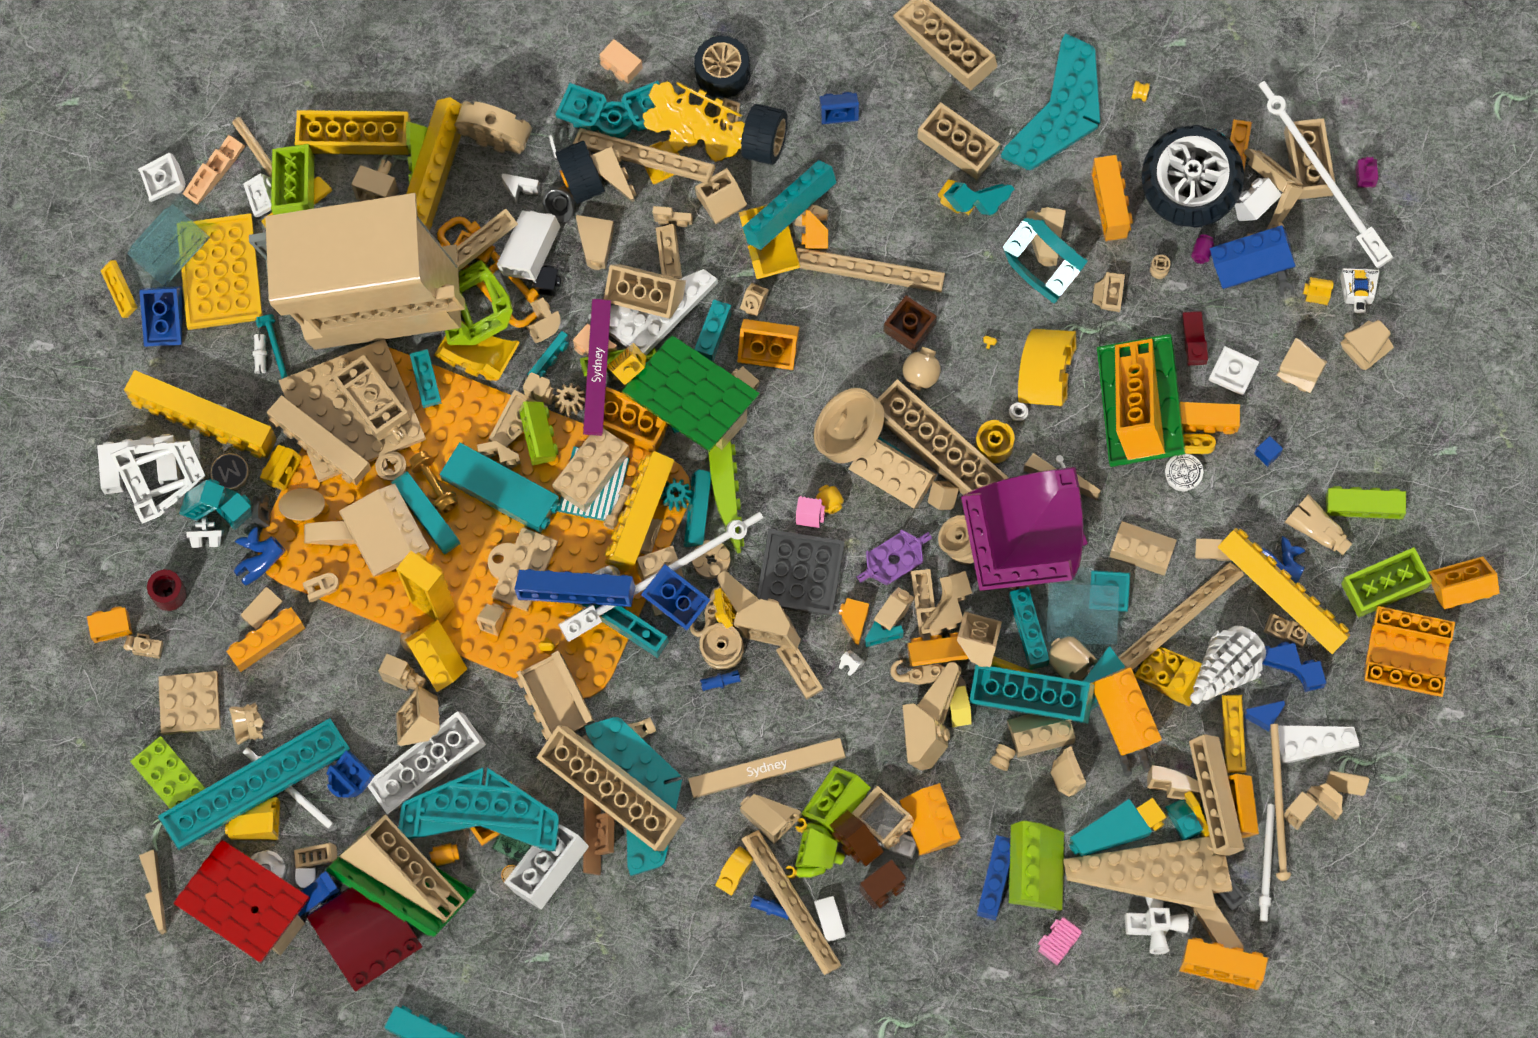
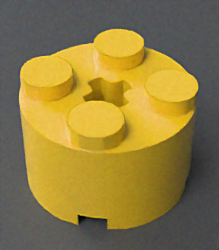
(998, 432)

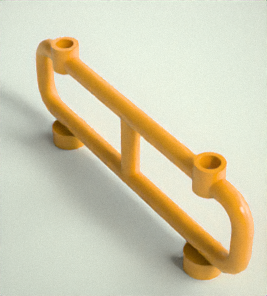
(530, 295)

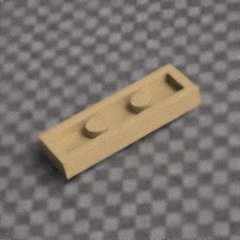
(668, 251)
(800, 671)

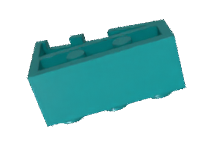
(234, 508)
(1105, 666)

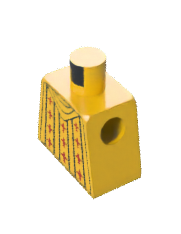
(627, 364)

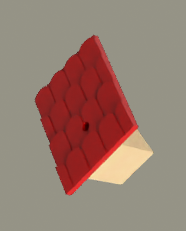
(243, 902)

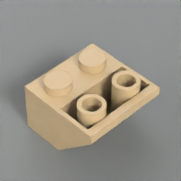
(721, 196)

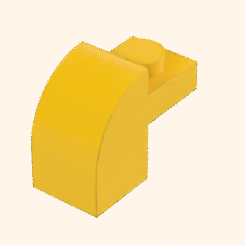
(734, 870)

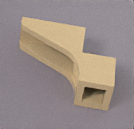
(948, 612)

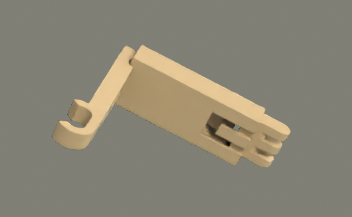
(1282, 179)

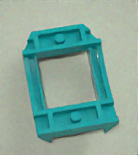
(1063, 276)

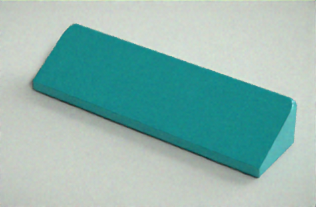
(697, 509)

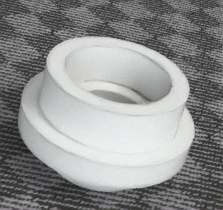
(1018, 406)

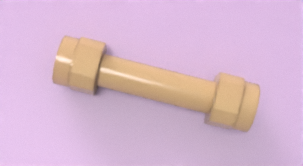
(611, 520)

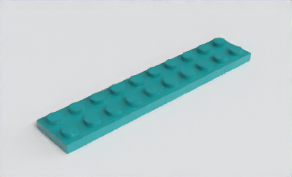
(253, 784)

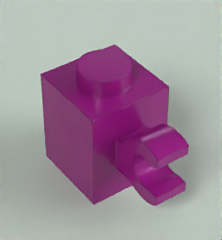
(1366, 172)

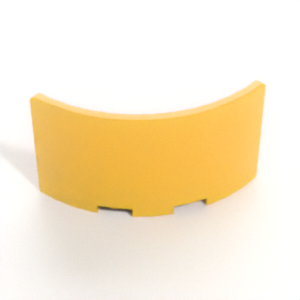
(776, 256)
(484, 358)
(1044, 367)

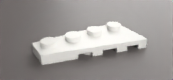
(1313, 741)

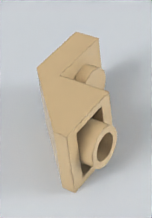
(507, 457)

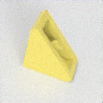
(960, 707)

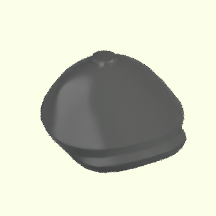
(560, 203)

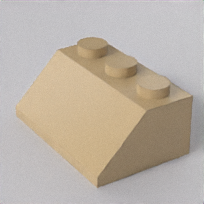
(1143, 548)
(979, 638)
(418, 718)
(1039, 733)

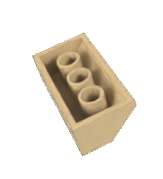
(644, 290)

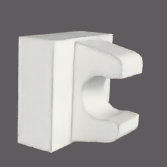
(852, 660)

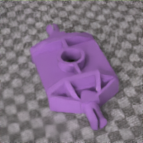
(904, 546)

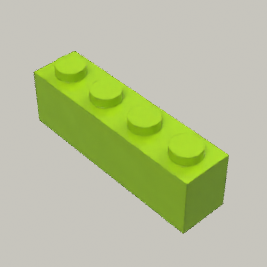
(1366, 503)

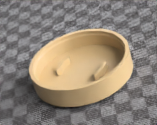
(849, 425)

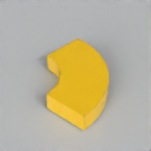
(1195, 806)

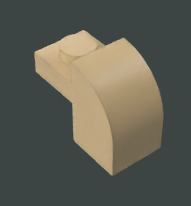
(547, 322)

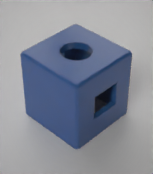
(1268, 451)

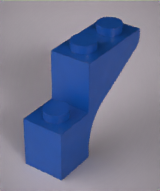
(1286, 658)

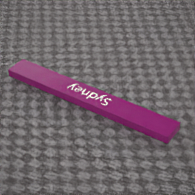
(597, 367)

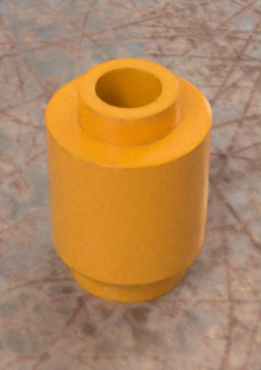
(444, 854)

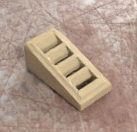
(328, 855)

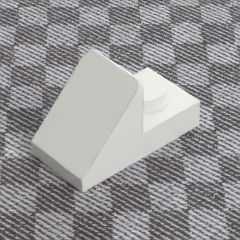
(515, 184)

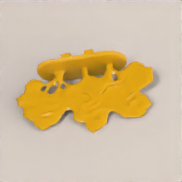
(690, 123)

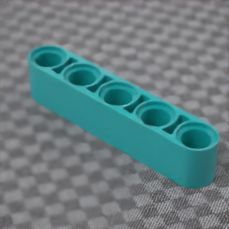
(426, 513)

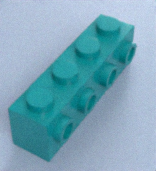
(202, 499)

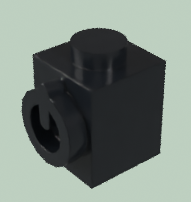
(547, 281)

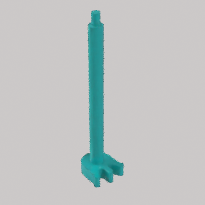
(268, 320)

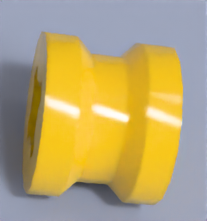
(1140, 91)

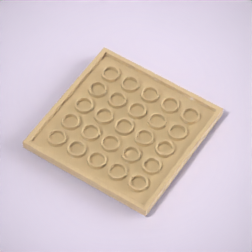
(322, 400)

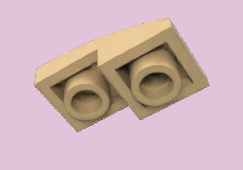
(1209, 550)
(1285, 630)

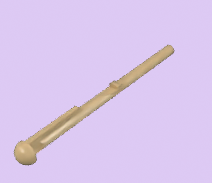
(1282, 875)

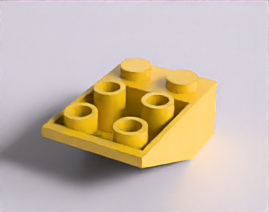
(1170, 674)

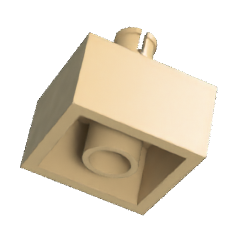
(374, 184)

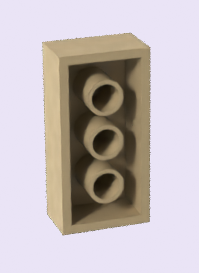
(958, 141)
(1301, 166)
(591, 469)
(894, 473)

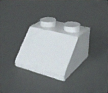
(1256, 199)

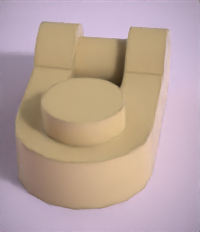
(328, 583)

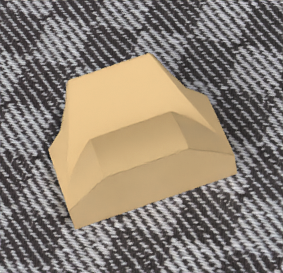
(1109, 292)
(1327, 799)

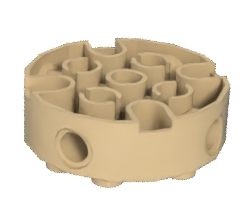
(493, 127)

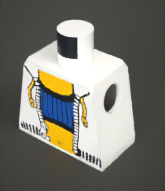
(1359, 287)

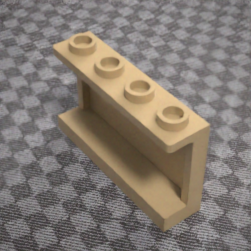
(554, 695)

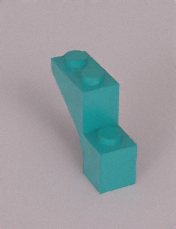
(985, 200)

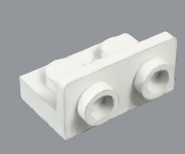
(259, 194)

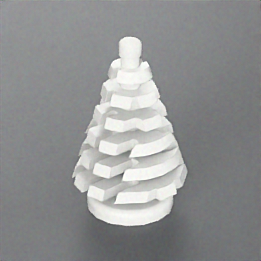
(1229, 662)

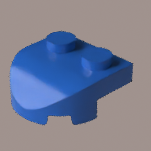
(348, 776)

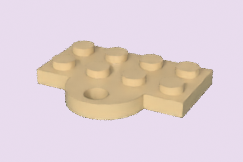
(528, 552)

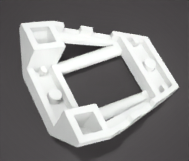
(136, 484)

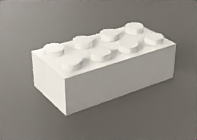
(543, 871)

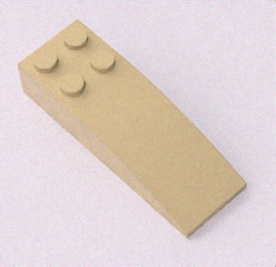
(946, 42)

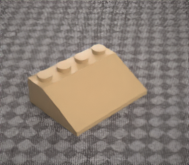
(383, 529)

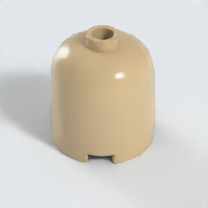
(1071, 658)

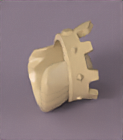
(246, 723)

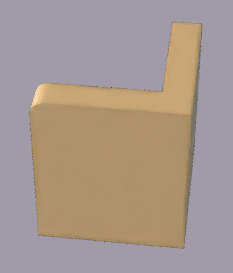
(943, 495)

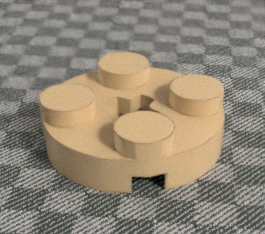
(712, 570)

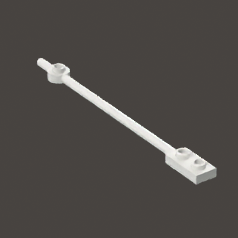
(1368, 238)
(589, 616)

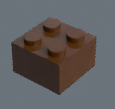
(910, 323)
(856, 838)
(883, 885)

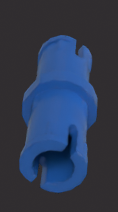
(720, 680)
(769, 907)

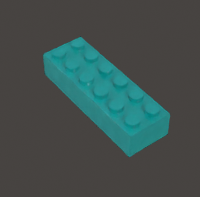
(1032, 693)

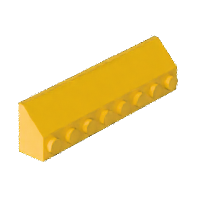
(435, 159)

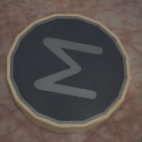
(230, 471)

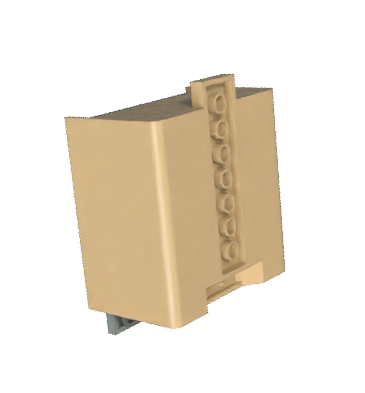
(360, 272)

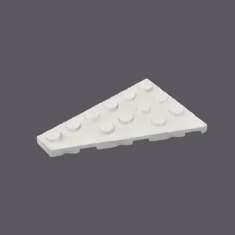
(647, 329)

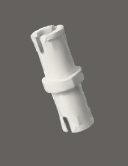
(260, 353)

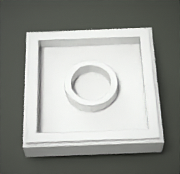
(1233, 370)

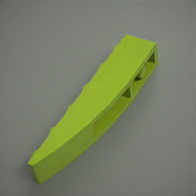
(724, 487)

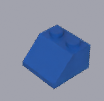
(839, 108)

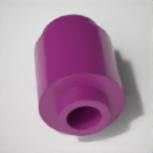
(1201, 251)

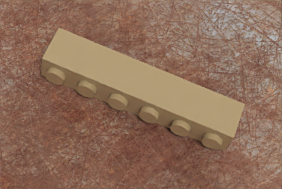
(318, 440)
(1216, 795)

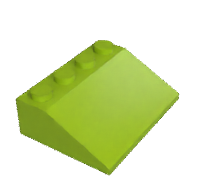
(1036, 865)

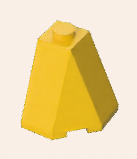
(256, 823)

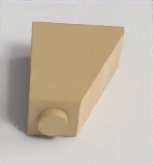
(595, 239)

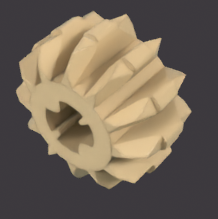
(564, 404)

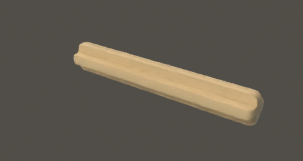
(253, 145)

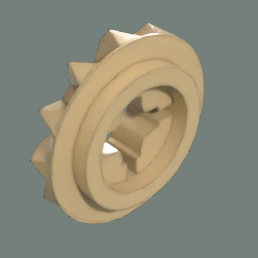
(392, 457)

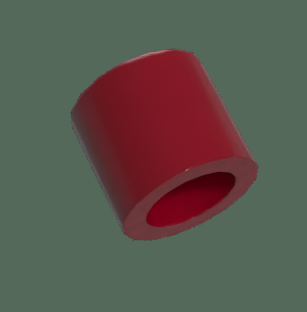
(162, 582)

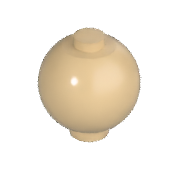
(921, 369)

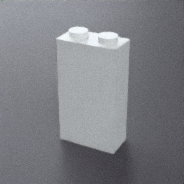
(528, 245)

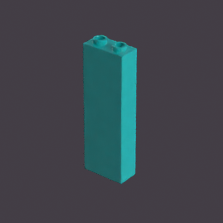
(500, 488)

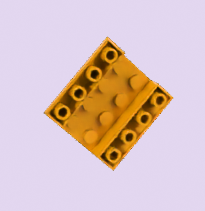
(1408, 651)

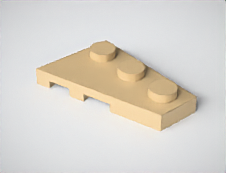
(509, 424)

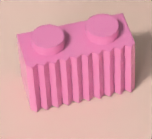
(810, 512)
(1059, 941)

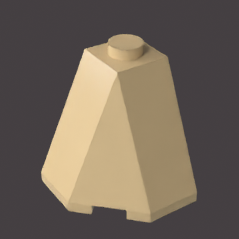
(1054, 219)
(769, 816)

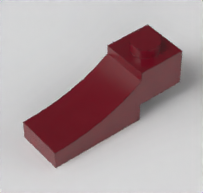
(1194, 338)

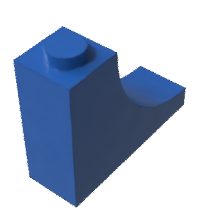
(319, 892)

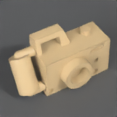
(144, 646)

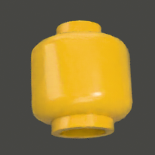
(830, 498)

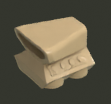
(1367, 343)
(1301, 366)

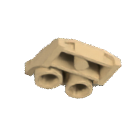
(1067, 773)

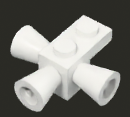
(1156, 923)

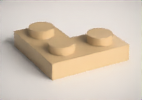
(665, 215)

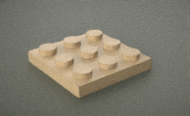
(189, 702)

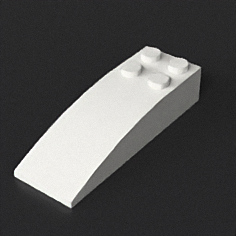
(426, 763)

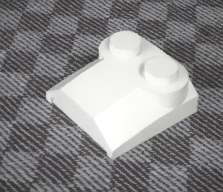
(162, 177)

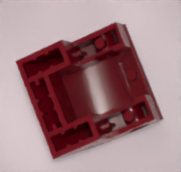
(362, 936)

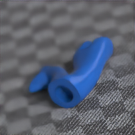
(1288, 555)
(258, 565)

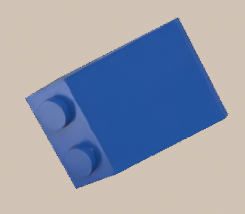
(162, 315)
(675, 597)

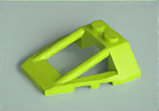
(475, 333)

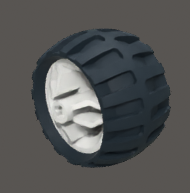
(1218, 153)

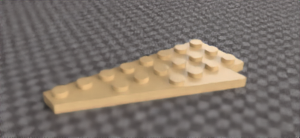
(1171, 872)

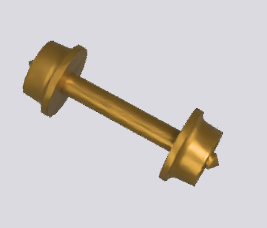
(421, 462)

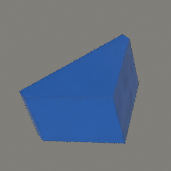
(1265, 714)

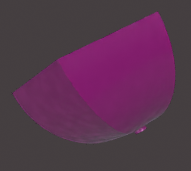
(1026, 529)

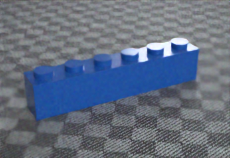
(575, 588)

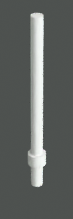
(297, 796)
(1265, 900)

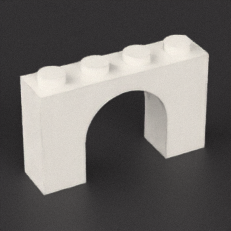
(111, 479)

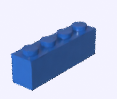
(995, 879)

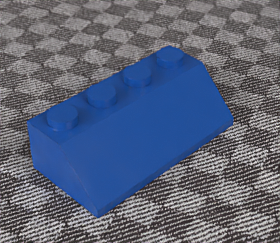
(1252, 257)

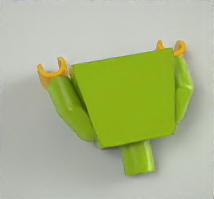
(816, 851)

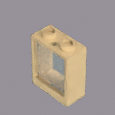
(884, 817)

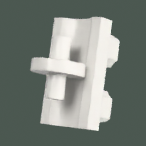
(215, 536)

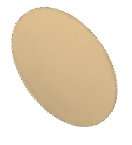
(301, 504)

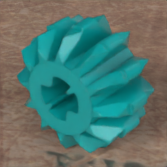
(683, 492)

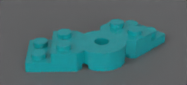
(592, 112)

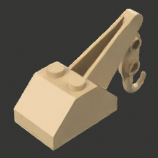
(755, 618)
(924, 722)

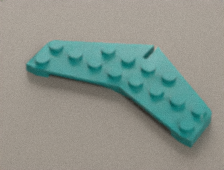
(1062, 119)
(645, 765)
(471, 804)

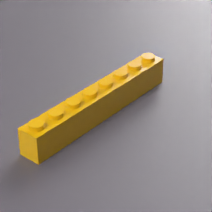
(1283, 590)

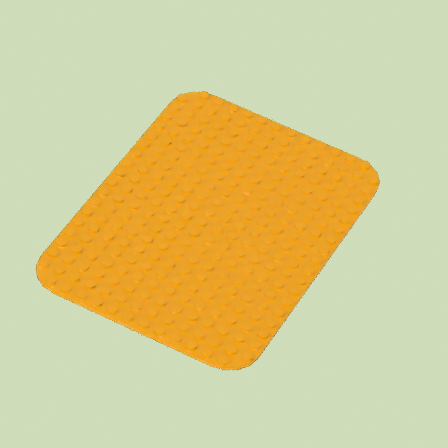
(468, 417)

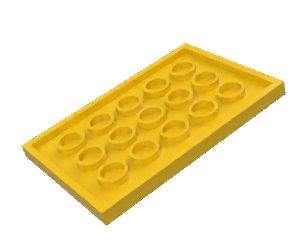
(222, 275)

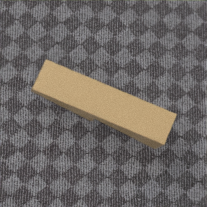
(1037, 464)
(923, 598)
(155, 900)

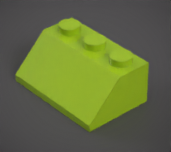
(538, 432)
(835, 796)

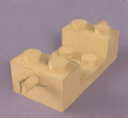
(382, 413)

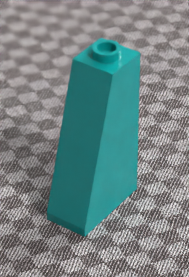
(1112, 830)

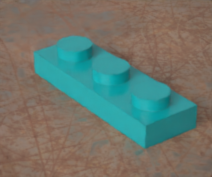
(550, 355)
(425, 378)

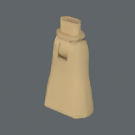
(1315, 523)

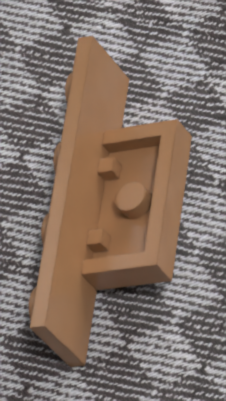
(597, 835)

